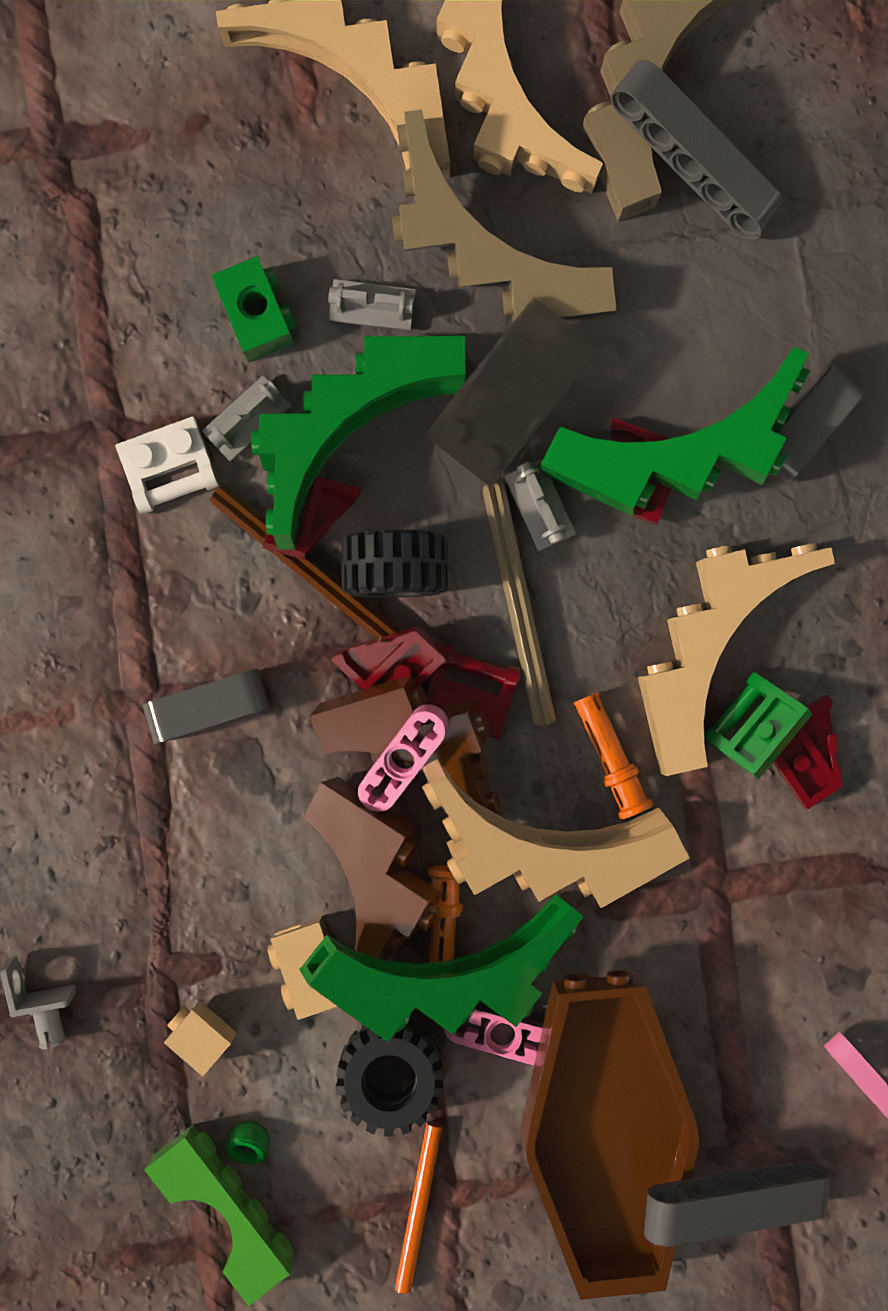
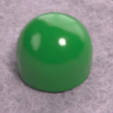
(251, 1135)

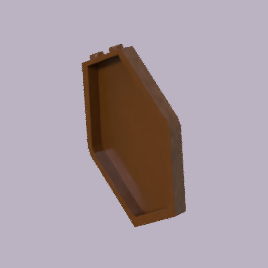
(604, 1128)

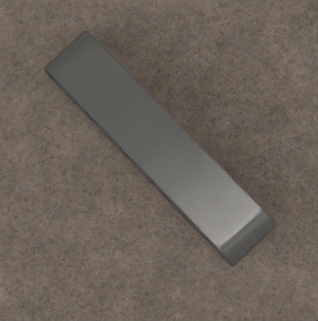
(696, 149)
(736, 1202)

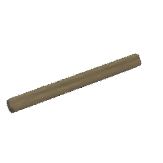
(519, 604)

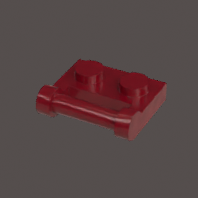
(447, 693)

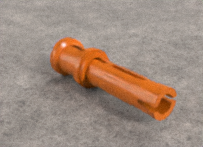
(620, 774)
(449, 909)

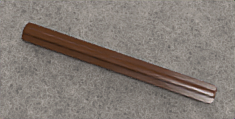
(306, 568)

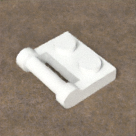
(163, 453)

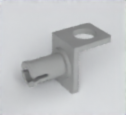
(40, 1004)

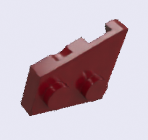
(322, 509)
(391, 658)
(810, 757)

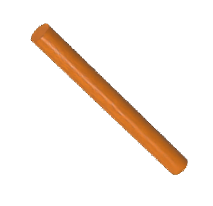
(418, 1207)

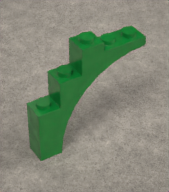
(386, 376)
(741, 443)
(500, 976)

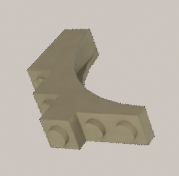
(627, 159)
(479, 256)

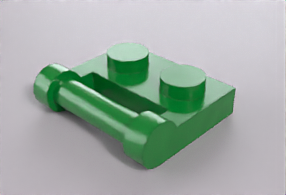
(764, 732)

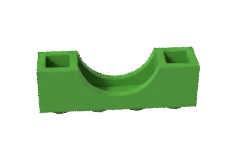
(192, 1171)

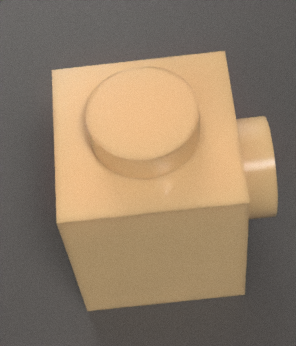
(199, 1037)

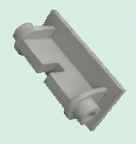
(371, 304)
(233, 427)
(539, 505)

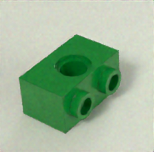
(239, 288)

